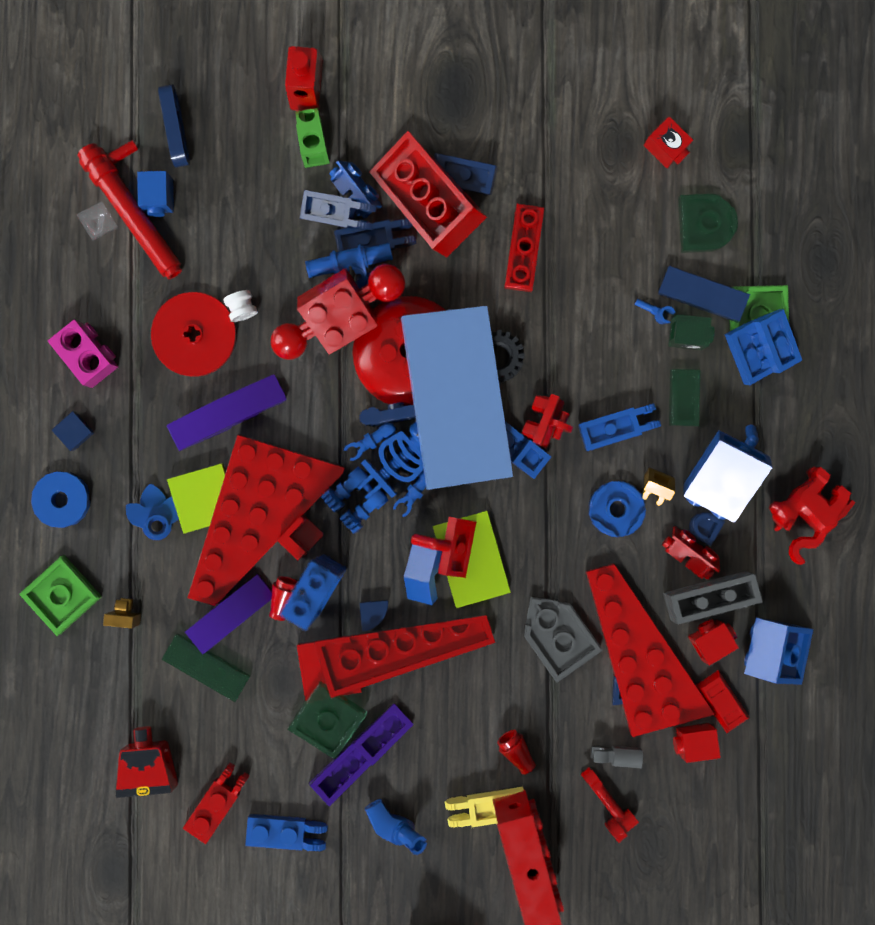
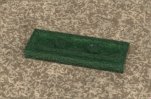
(206, 668)

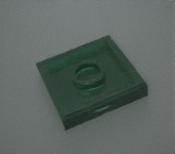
(327, 721)

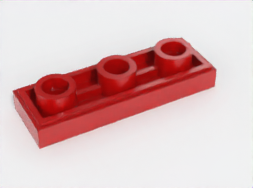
(522, 263)

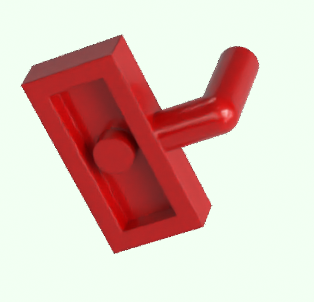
(455, 547)

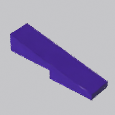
(360, 754)

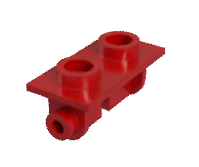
(701, 559)

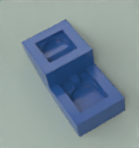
(525, 453)

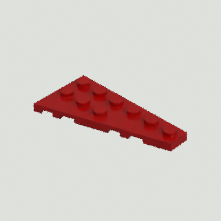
(648, 674)

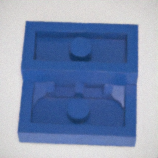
(763, 347)

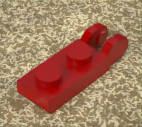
(214, 806)

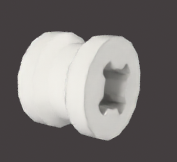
(240, 305)

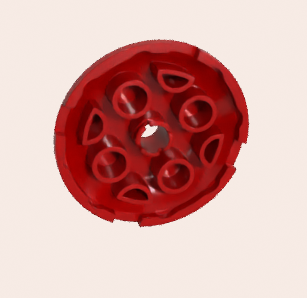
(378, 351)

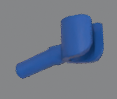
(657, 312)

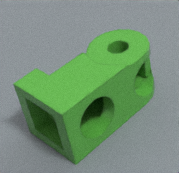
(311, 138)

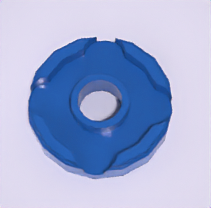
(44, 499)
(633, 512)

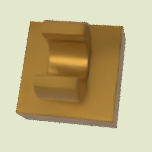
(658, 484)
(122, 615)

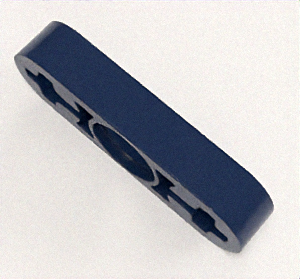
(174, 125)

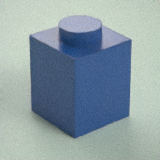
(155, 193)

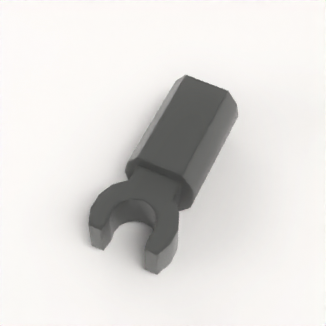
(618, 756)

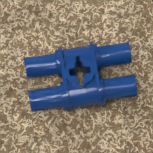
(357, 257)

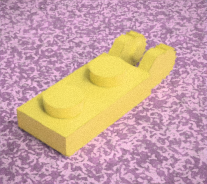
(480, 808)

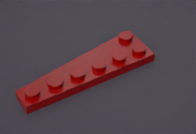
(377, 656)

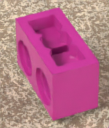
(79, 358)

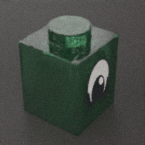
(691, 332)

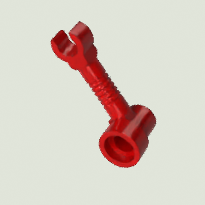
(621, 821)

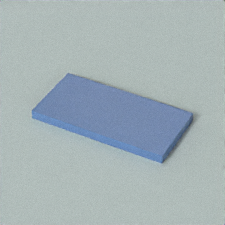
(456, 397)

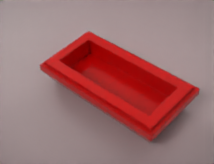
(722, 701)

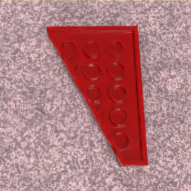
(256, 505)

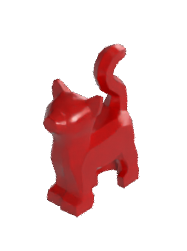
(814, 508)

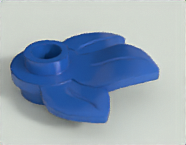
(153, 508)

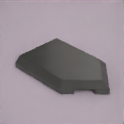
(559, 636)

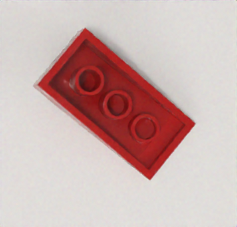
(427, 195)

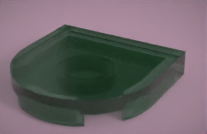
(705, 222)

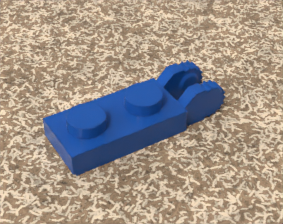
(615, 427)
(283, 832)

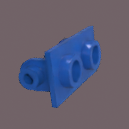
(348, 179)

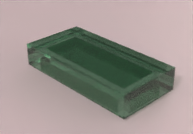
(684, 397)

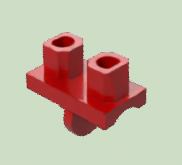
(551, 409)

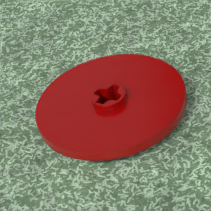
(177, 319)

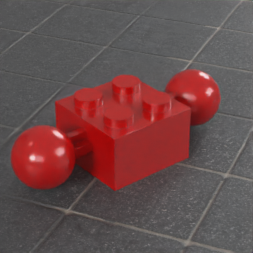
(337, 311)

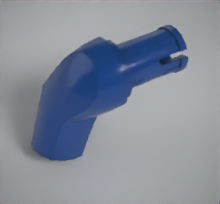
(394, 827)

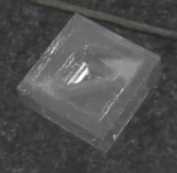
(97, 221)

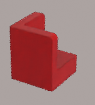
(300, 537)

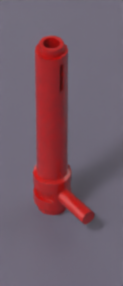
(105, 175)

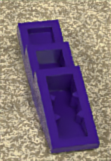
(226, 412)

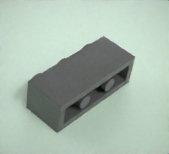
(712, 597)

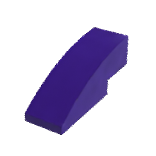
(229, 614)

